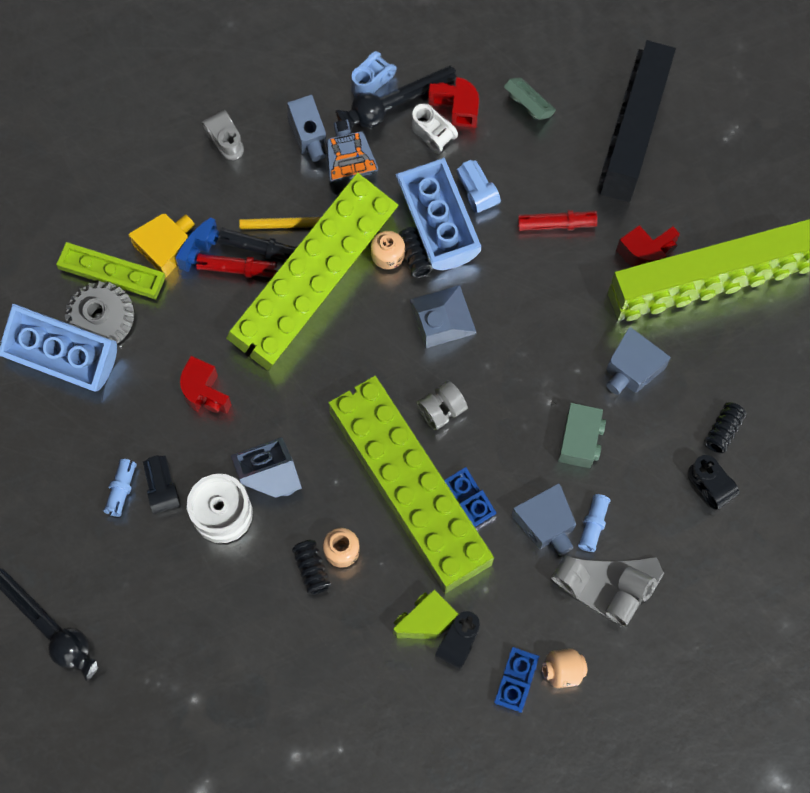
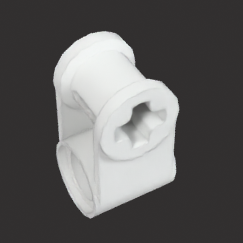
(435, 131)

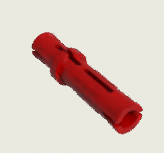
(557, 220)
(236, 265)

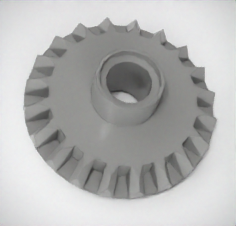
(116, 315)

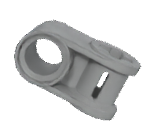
(224, 135)

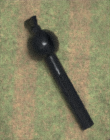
(370, 109)
(66, 646)

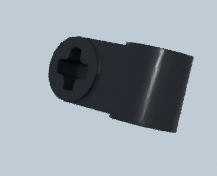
(714, 484)
(456, 643)

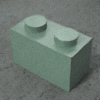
(581, 435)

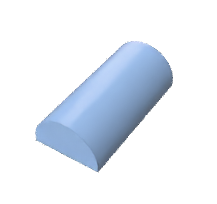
(439, 215)
(58, 348)

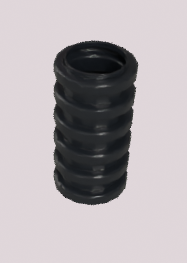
(415, 252)
(725, 427)
(311, 567)

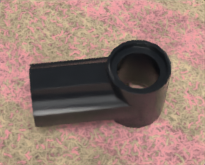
(161, 491)

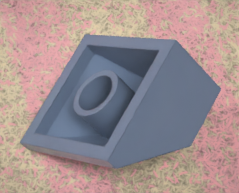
(442, 316)
(267, 469)

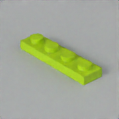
(111, 269)

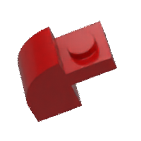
(461, 97)
(640, 248)
(197, 384)

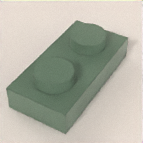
(525, 94)

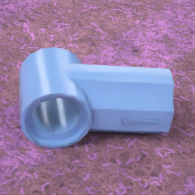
(479, 191)

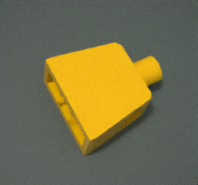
(161, 241)

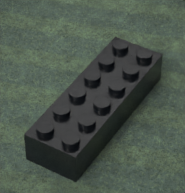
(636, 121)

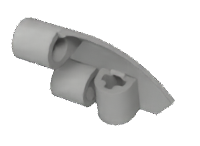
(609, 586)

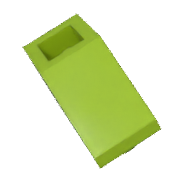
(427, 620)

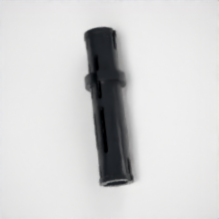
(255, 244)

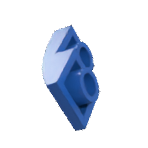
(199, 239)
(470, 497)
(516, 679)

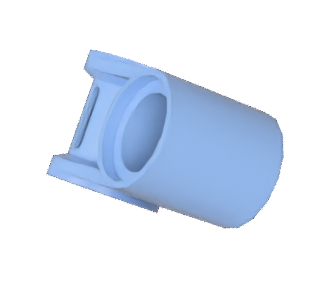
(373, 73)

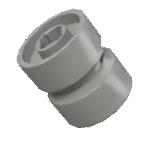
(448, 398)

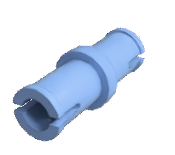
(120, 487)
(594, 523)

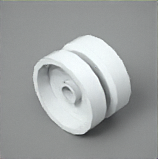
(205, 509)

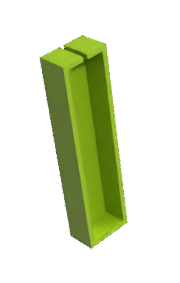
(312, 271)
(710, 271)
(411, 484)

